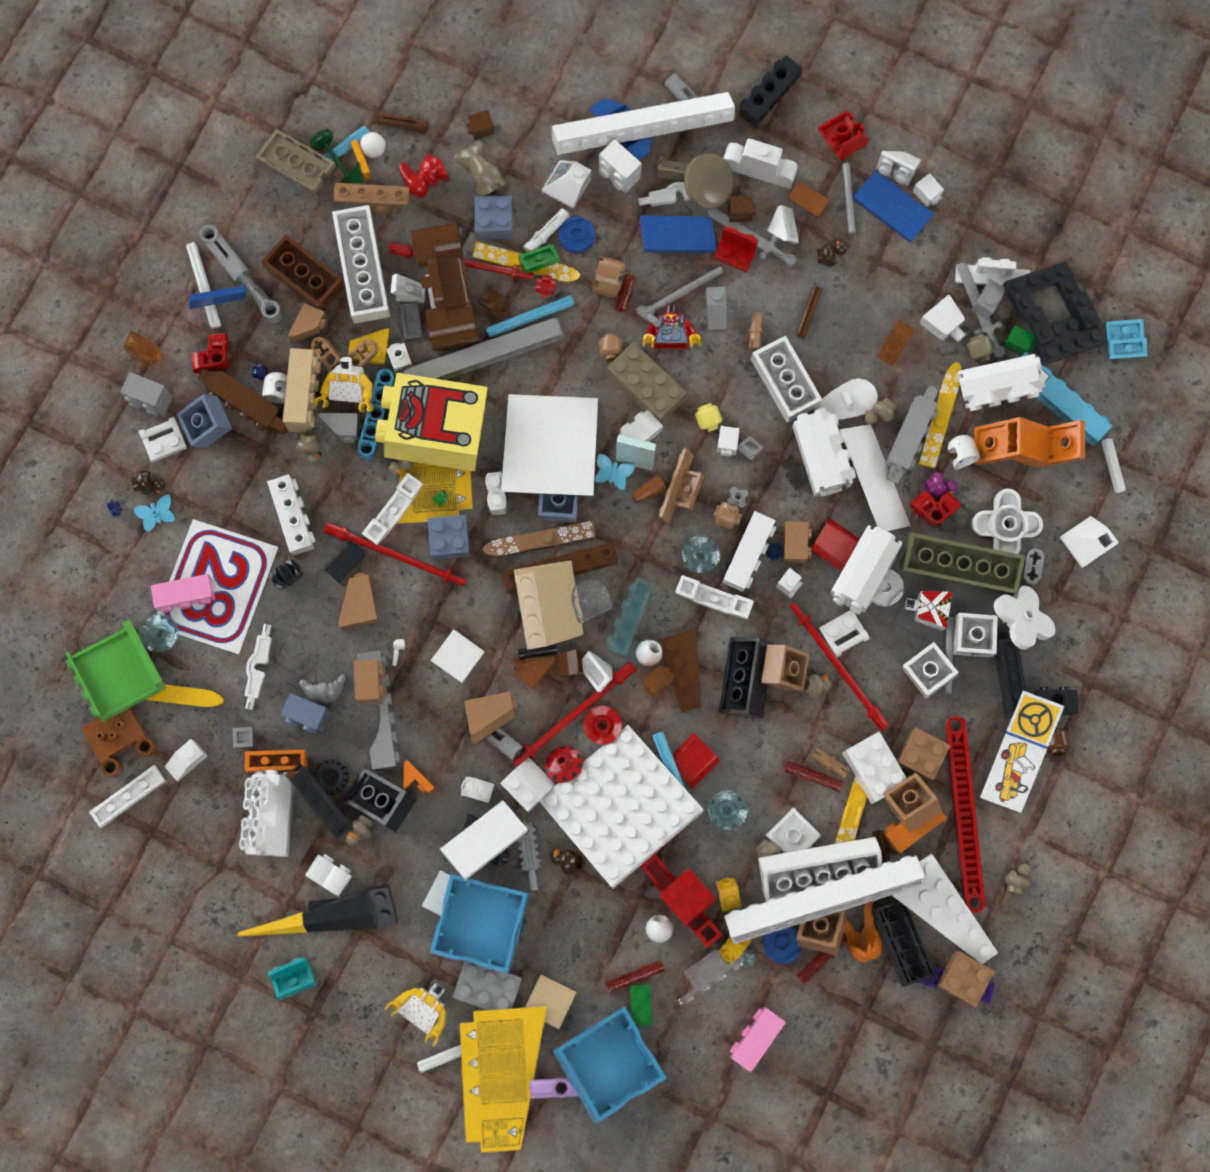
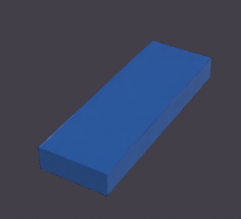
(216, 297)

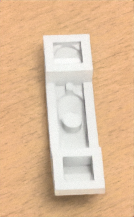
(393, 510)
(714, 598)

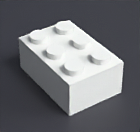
(874, 766)

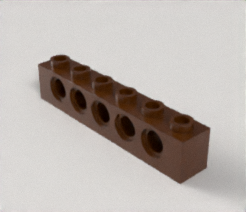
(582, 562)

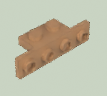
(376, 196)
(683, 487)

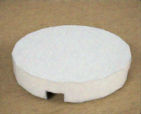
(889, 590)

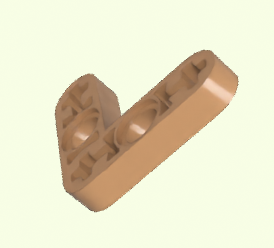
(362, 347)

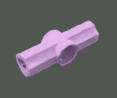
(547, 1088)

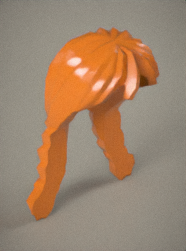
(868, 943)

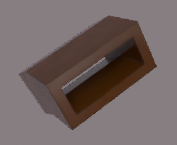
(570, 663)

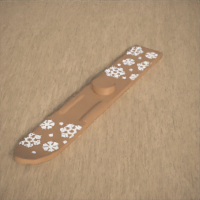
(540, 539)

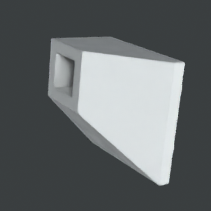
(898, 166)
(1088, 541)

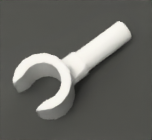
(398, 644)

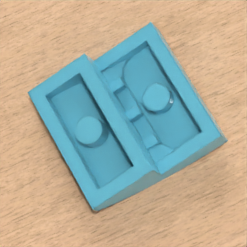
(1125, 339)

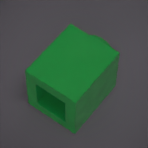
(1019, 341)

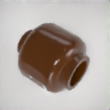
(1059, 743)

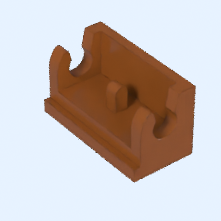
(808, 199)

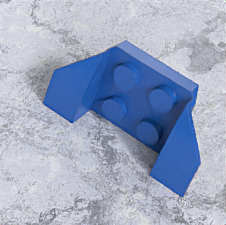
(638, 148)

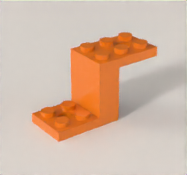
(1030, 442)

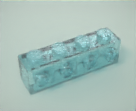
(632, 613)

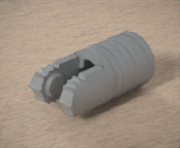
(679, 88)
(507, 745)

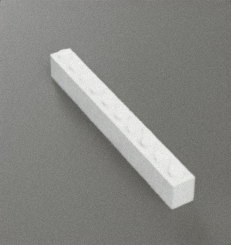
(643, 123)
(825, 899)

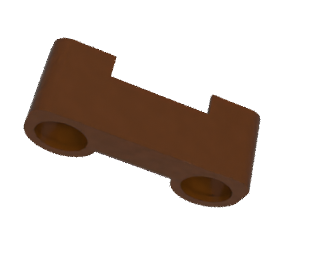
(453, 319)

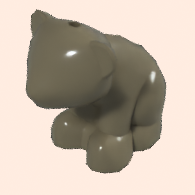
(484, 173)

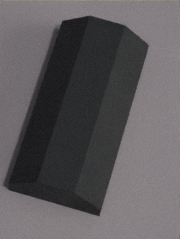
(903, 943)

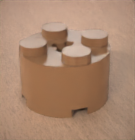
(607, 277)

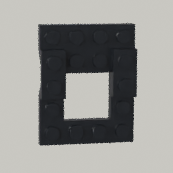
(1063, 337)

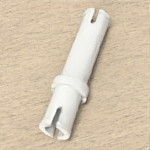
(540, 237)

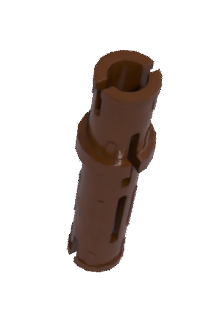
(400, 121)

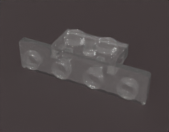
(706, 971)

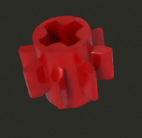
(545, 286)

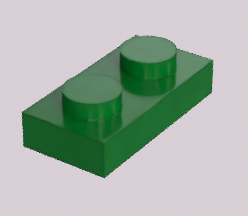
(538, 258)
(641, 1005)

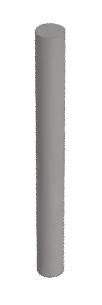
(849, 198)
(949, 650)

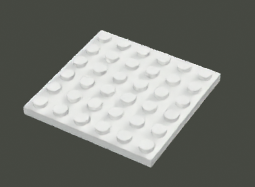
(621, 807)

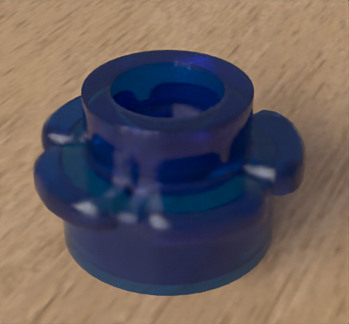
(259, 372)
(114, 508)
(779, 551)

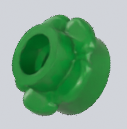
(440, 498)

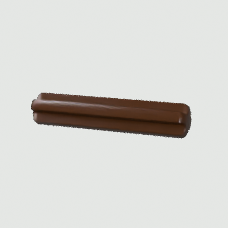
(809, 312)

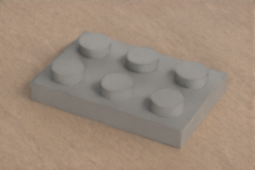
(486, 987)

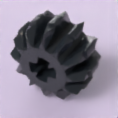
(286, 574)

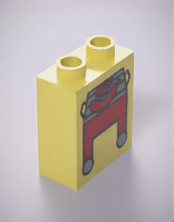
(432, 421)

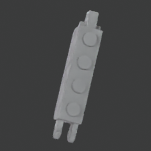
(910, 434)

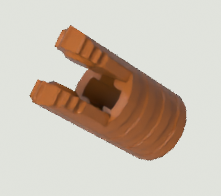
(649, 489)

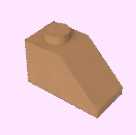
(308, 323)

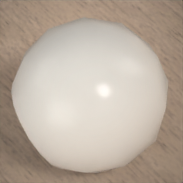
(372, 145)
(649, 653)
(659, 928)

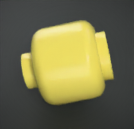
(708, 417)

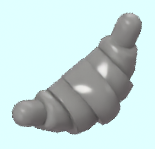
(324, 692)

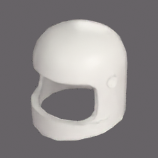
(270, 386)
(966, 450)

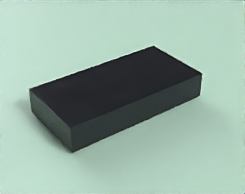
(345, 562)

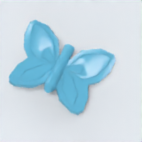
(613, 474)
(155, 514)

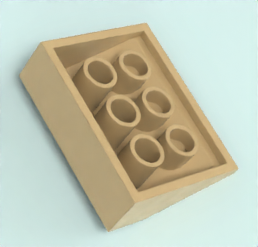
(547, 603)

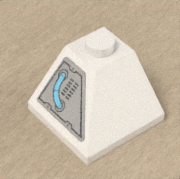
(568, 182)

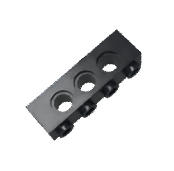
(756, 113)

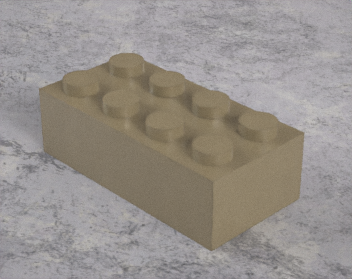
(646, 382)

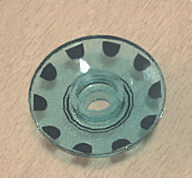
(702, 545)
(150, 628)
(734, 802)

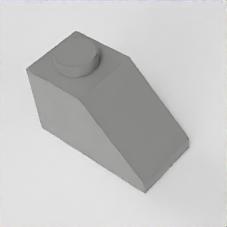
(988, 299)
(716, 308)
(342, 425)

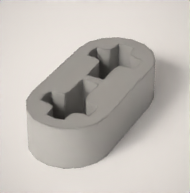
(1038, 566)

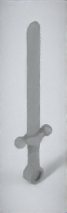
(764, 244)
(987, 327)

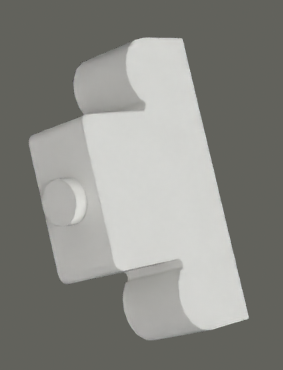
(761, 162)

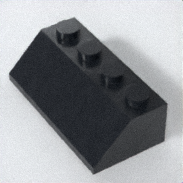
(742, 686)

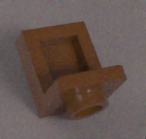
(494, 302)

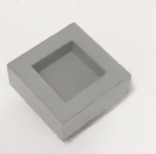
(750, 448)
(243, 737)

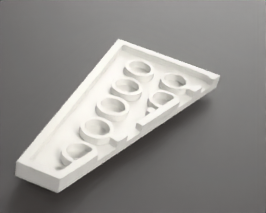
(946, 911)

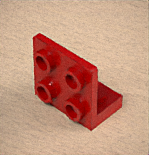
(736, 249)

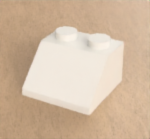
(528, 784)

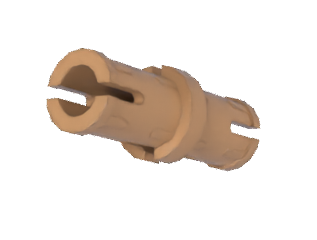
(755, 331)
(830, 763)

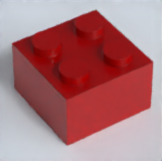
(687, 897)

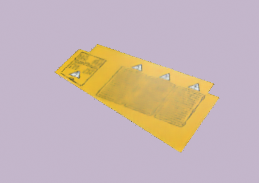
(434, 480)
(497, 1069)

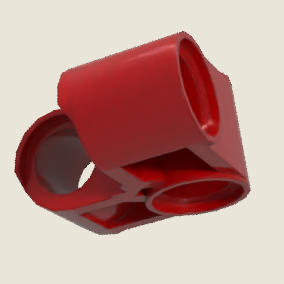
(206, 359)
(925, 505)

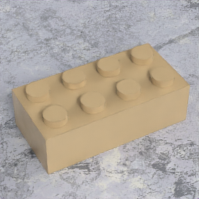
(301, 390)

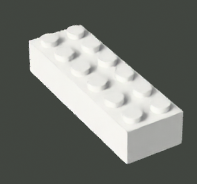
(361, 264)
(815, 866)

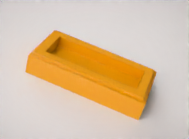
(360, 158)

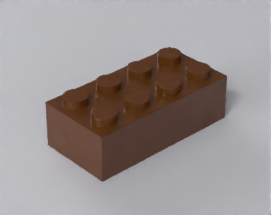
(303, 273)

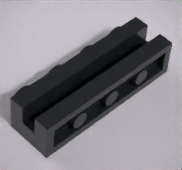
(1010, 675)
(318, 801)

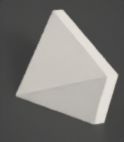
(784, 225)
(597, 671)

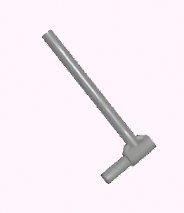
(647, 312)

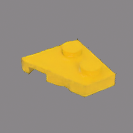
(381, 338)

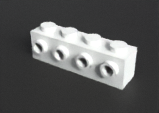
(290, 514)
(748, 552)

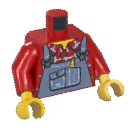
(672, 333)

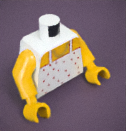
(347, 384)
(422, 1009)

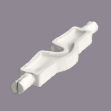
(664, 196)
(256, 677)

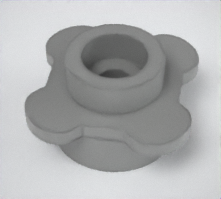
(738, 502)

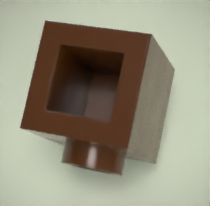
(480, 125)
(741, 208)

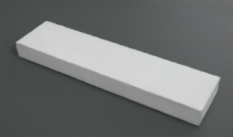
(127, 796)

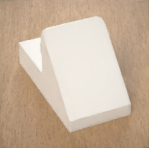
(407, 289)

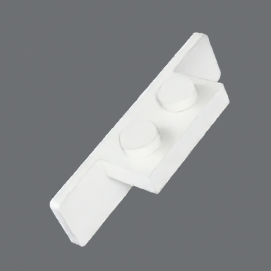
(996, 270)

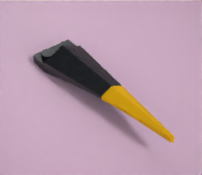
(357, 911)

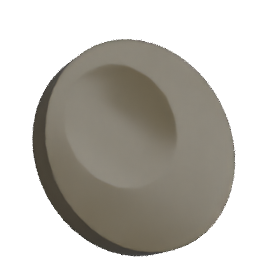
(708, 180)

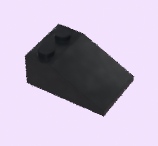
(380, 800)

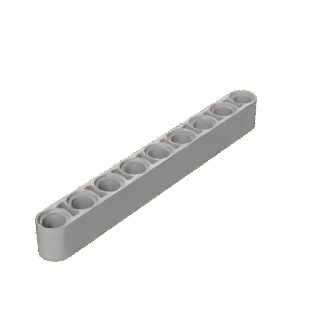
(490, 351)

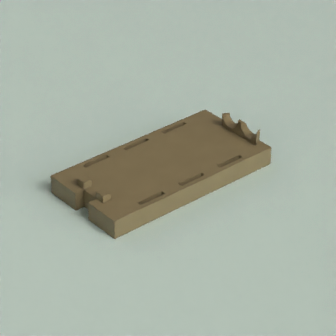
(295, 162)

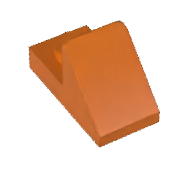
(412, 775)

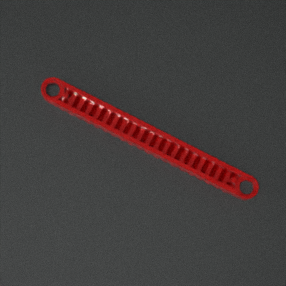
(965, 814)

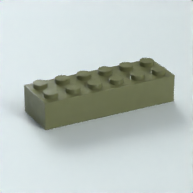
(962, 562)

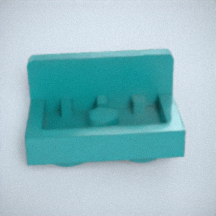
(292, 978)

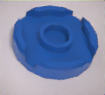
(576, 235)
(782, 945)

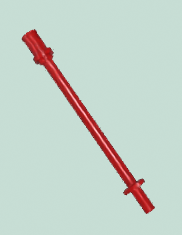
(408, 251)
(344, 534)
(617, 679)
(872, 711)

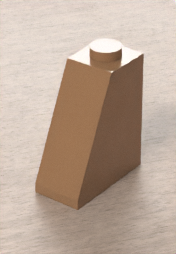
(359, 603)
(489, 714)

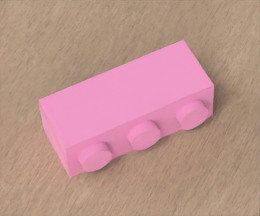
(183, 593)
(756, 1038)

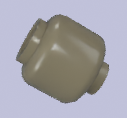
(980, 347)

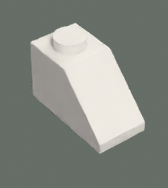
(185, 759)

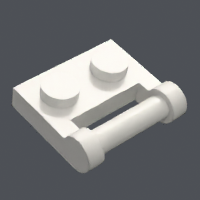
(165, 445)
(841, 627)

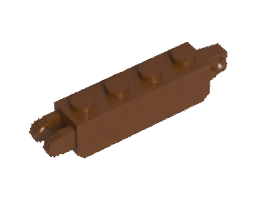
(244, 401)

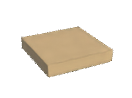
(553, 996)

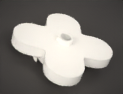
(1007, 508)
(1024, 617)

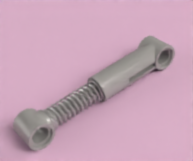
(240, 273)

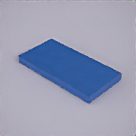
(893, 206)
(677, 234)

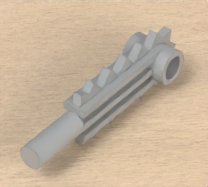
(529, 855)

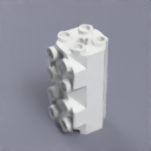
(1001, 382)
(823, 452)
(866, 569)
(270, 808)

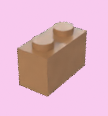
(796, 542)

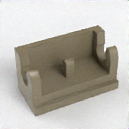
(671, 169)

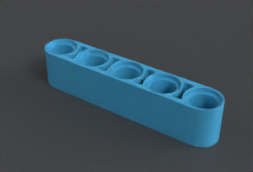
(370, 422)

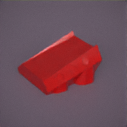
(844, 134)
(835, 544)
(694, 760)

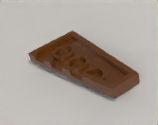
(682, 661)

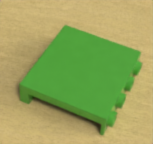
(115, 673)

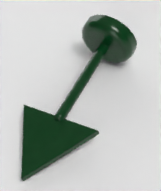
(322, 140)

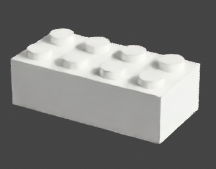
(786, 379)

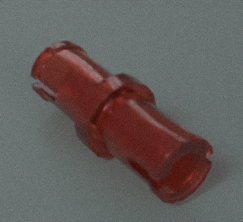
(625, 293)

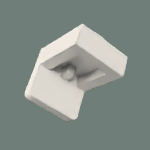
(477, 789)

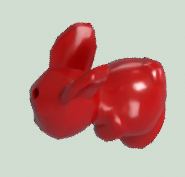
(429, 174)

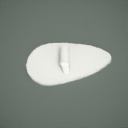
(850, 399)

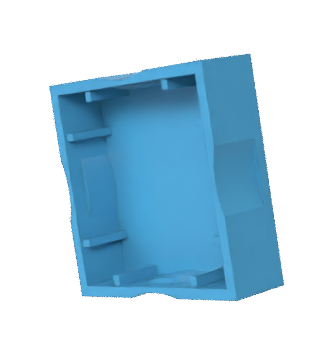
(480, 923)
(609, 1064)

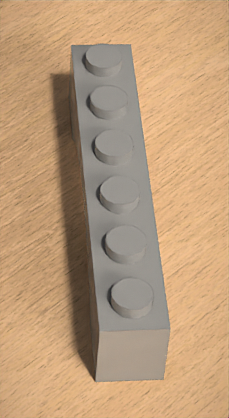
(383, 749)

